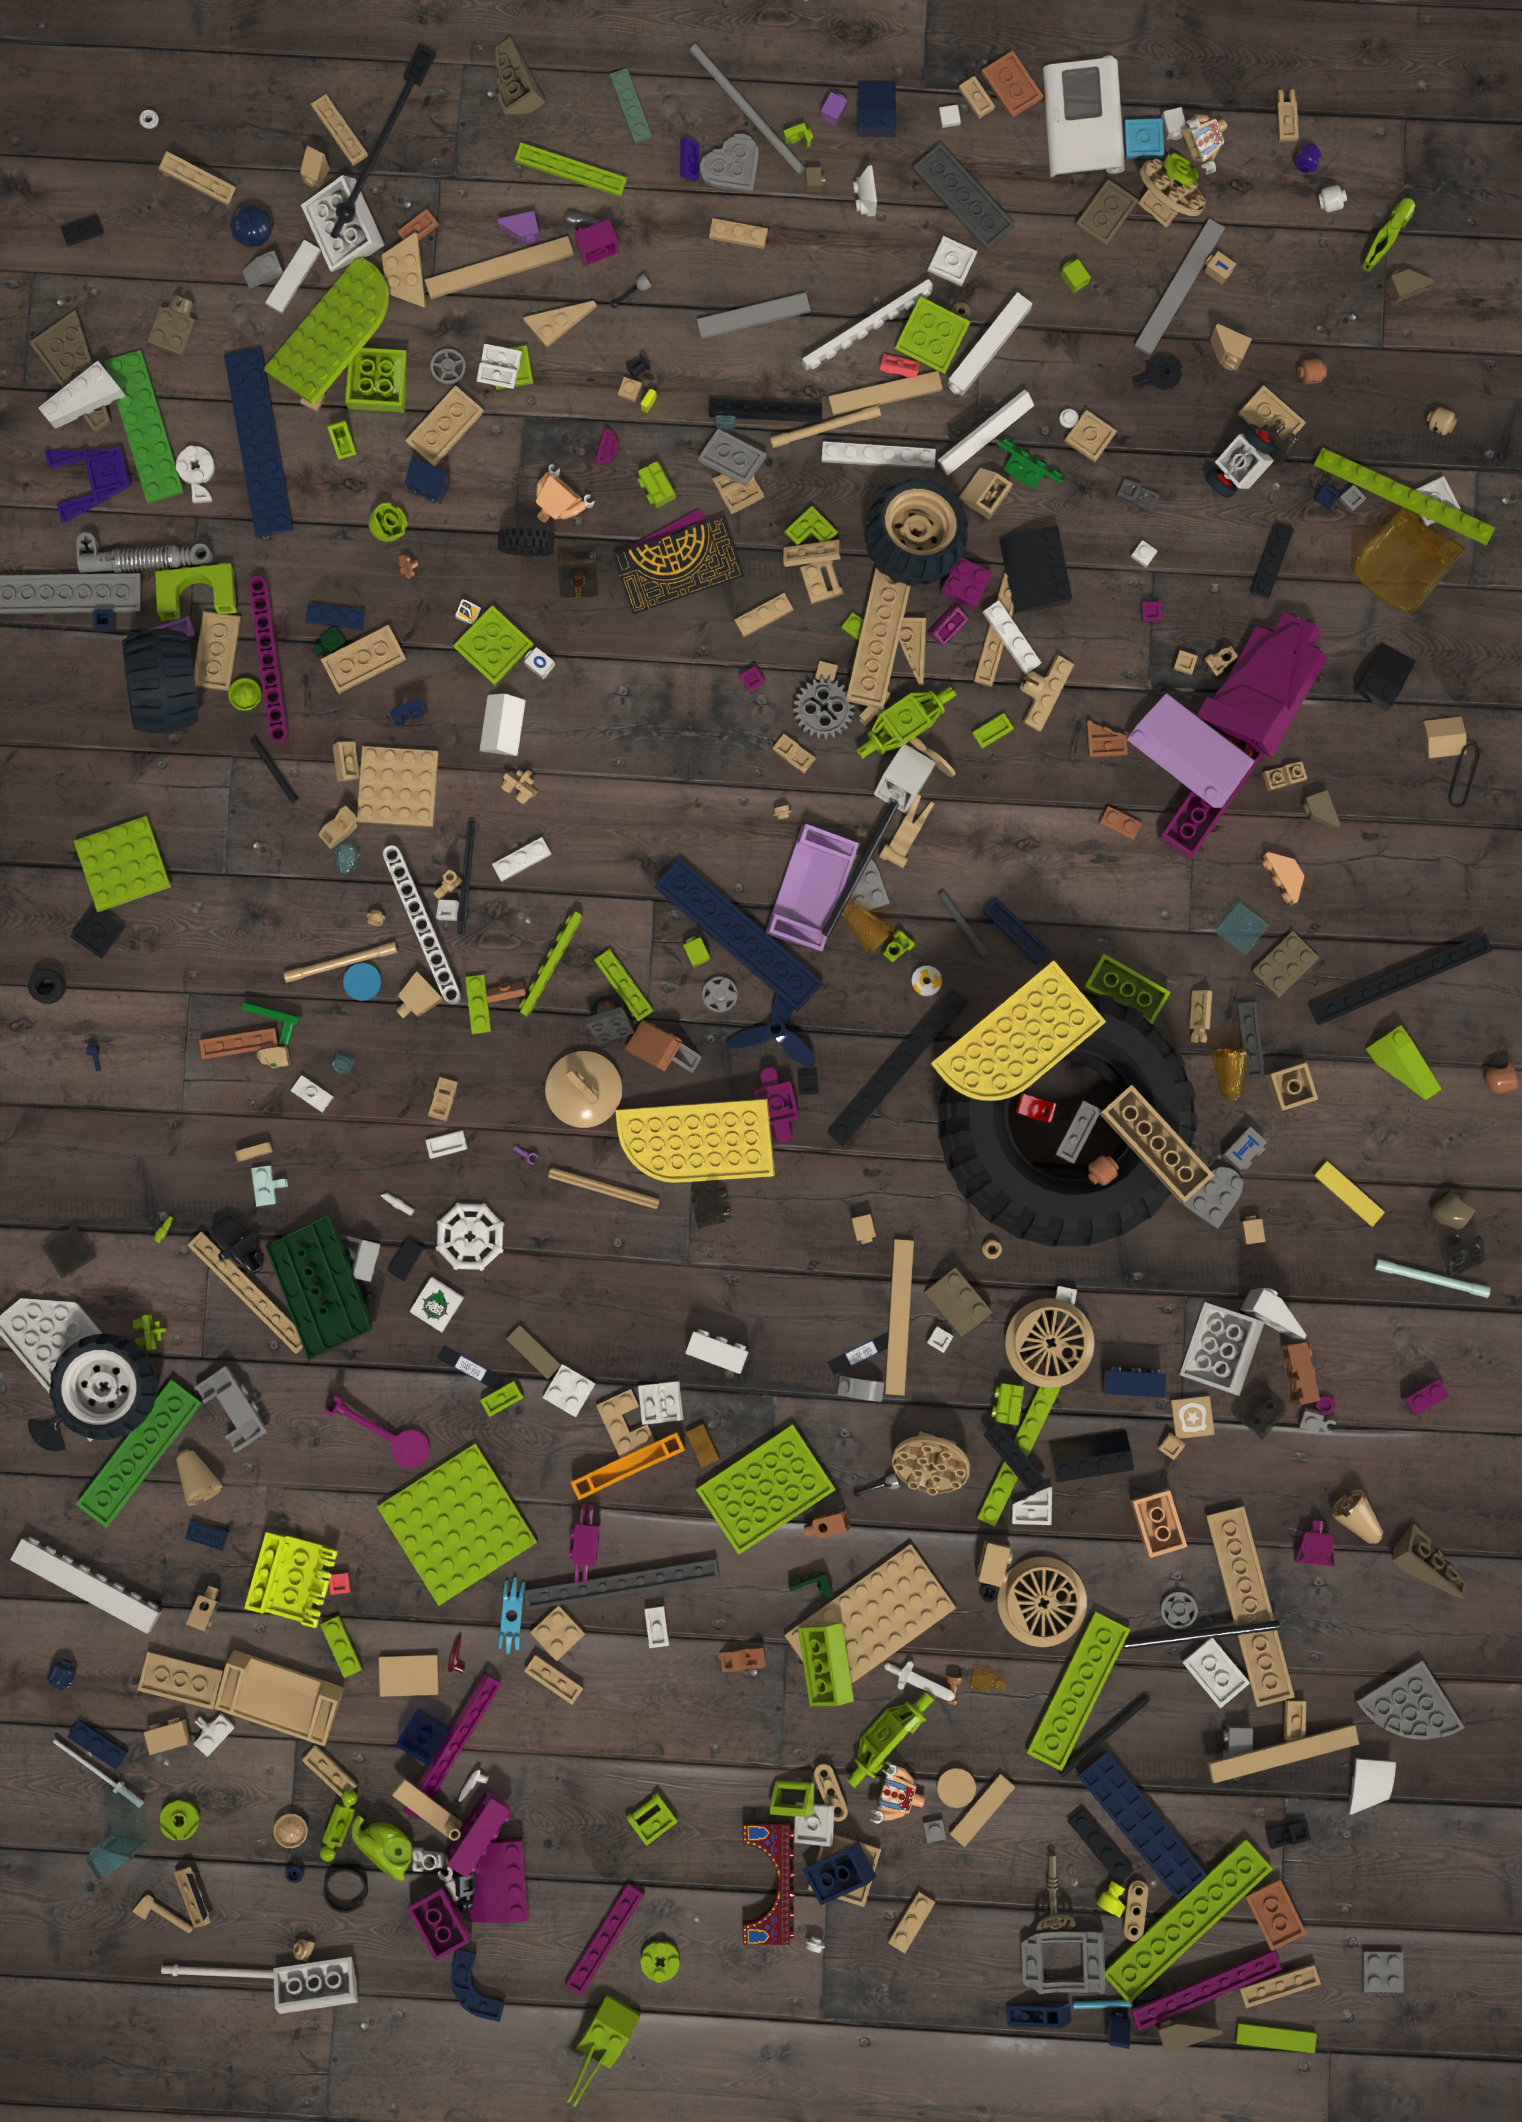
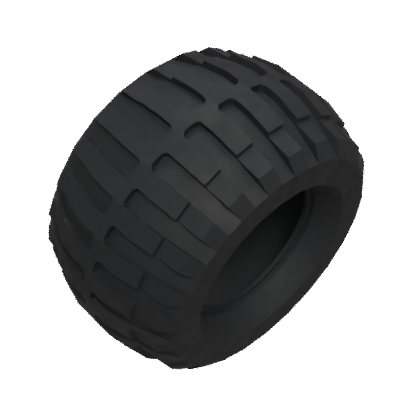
(1058, 1209)

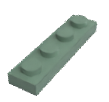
(631, 106)

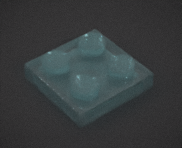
(1241, 928)

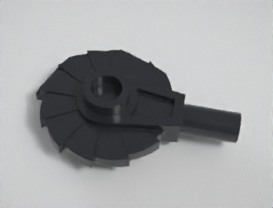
(1162, 372)

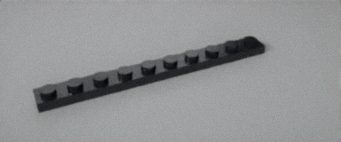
(1401, 979)
(897, 1067)

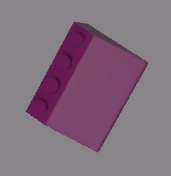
(501, 1884)

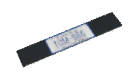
(859, 1354)
(470, 1368)

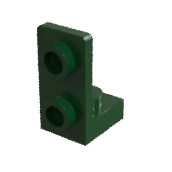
(824, 1587)

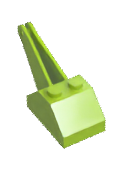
(604, 2038)

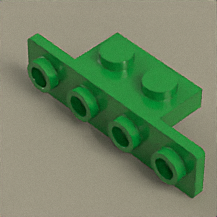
(1026, 467)

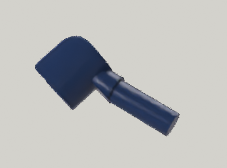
(94, 1050)

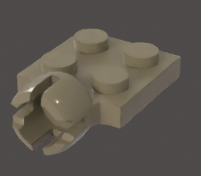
(173, 326)

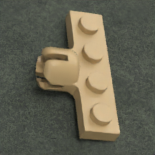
(1045, 691)

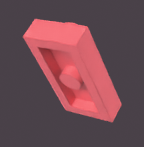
(899, 365)

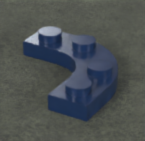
(465, 1992)

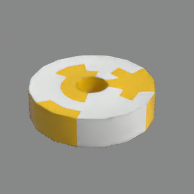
(926, 972)

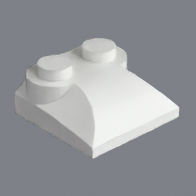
(866, 192)

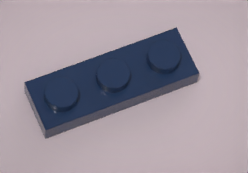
(335, 616)
(98, 1744)

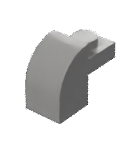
(860, 1389)

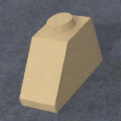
(314, 167)

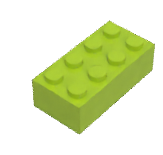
(1126, 987)

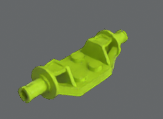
(905, 721)
(885, 1735)

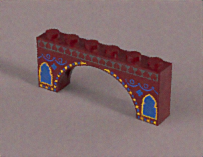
(774, 1924)

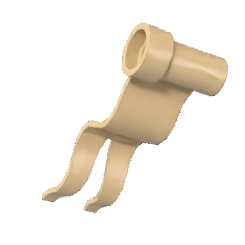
(905, 835)

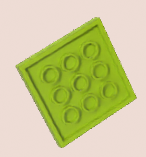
(122, 864)

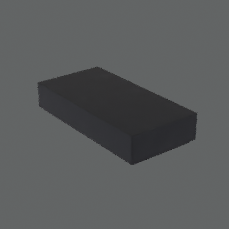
(405, 1259)

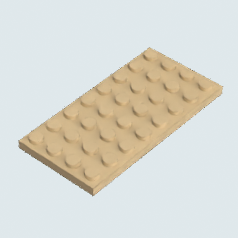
(882, 1611)

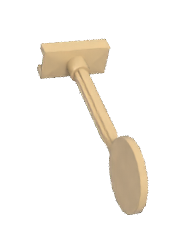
(941, 764)

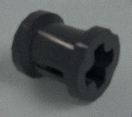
(638, 367)
(994, 1593)

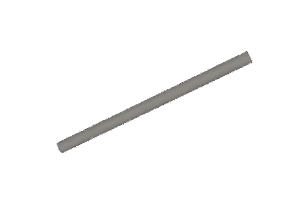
(747, 109)

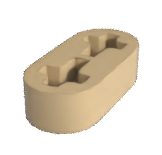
(253, 1152)

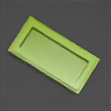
(992, 730)

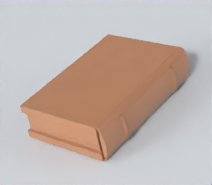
(653, 1045)

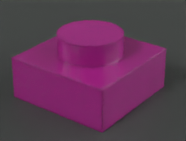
(1151, 612)
(752, 679)

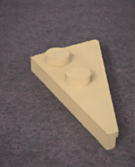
(553, 324)
(913, 644)

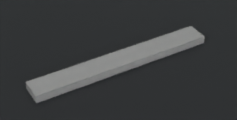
(1179, 287)

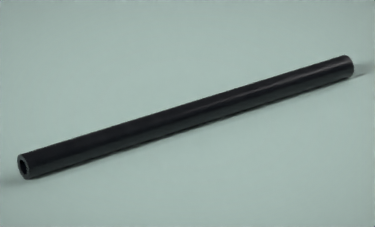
(859, 869)
(1202, 1634)

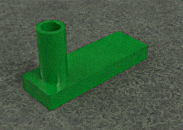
(288, 1019)

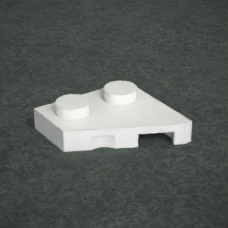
(1034, 1509)

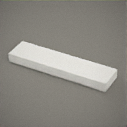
(293, 276)

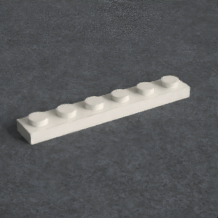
(878, 455)

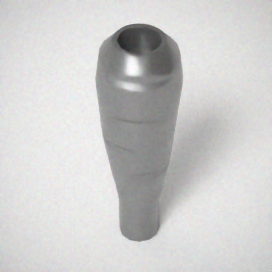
(578, 220)

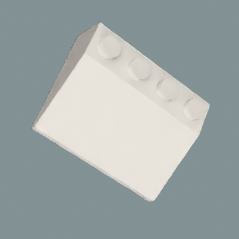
(355, 239)
(1271, 1310)
(1221, 1348)

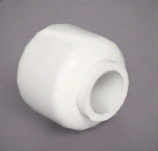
(1332, 198)

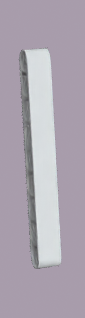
(415, 918)

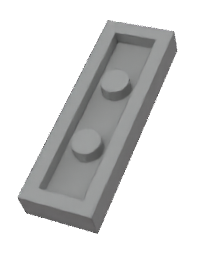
(1078, 1132)

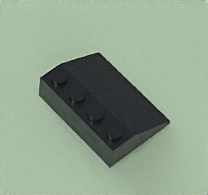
(1036, 570)

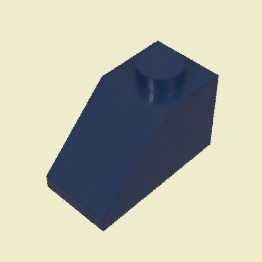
(1118, 2029)

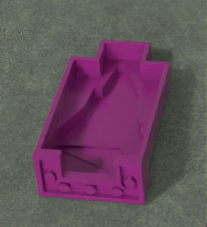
(1267, 684)

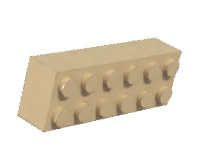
(1156, 1144)

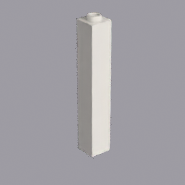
(989, 344)

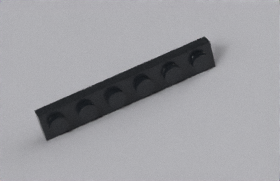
(766, 410)

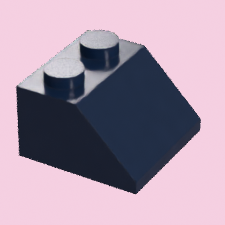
(427, 481)

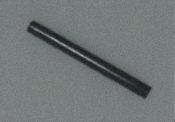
(273, 769)

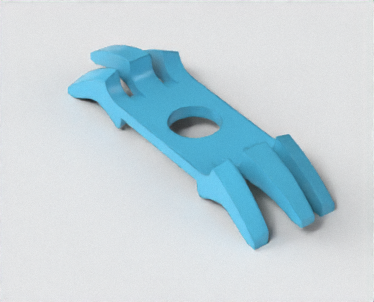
(511, 1627)

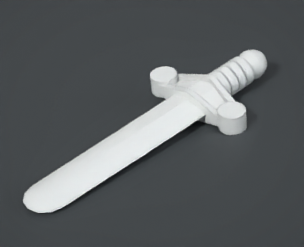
(906, 1675)

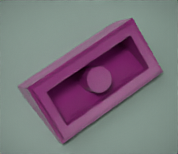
(948, 624)

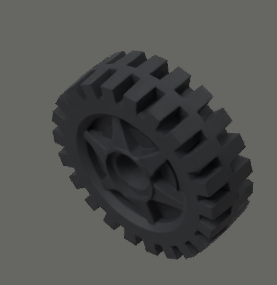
(526, 542)

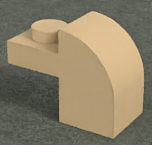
(339, 828)

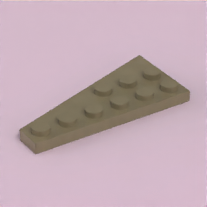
(68, 356)

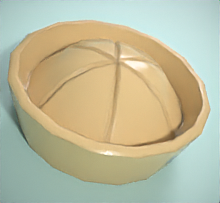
(290, 1830)

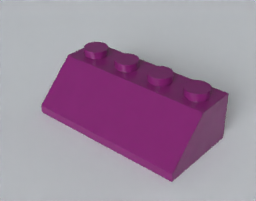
(477, 1832)

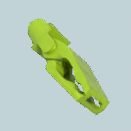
(1398, 219)

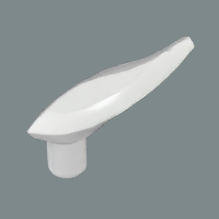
(476, 1776)

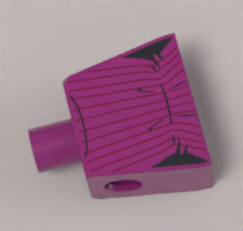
(1315, 1546)

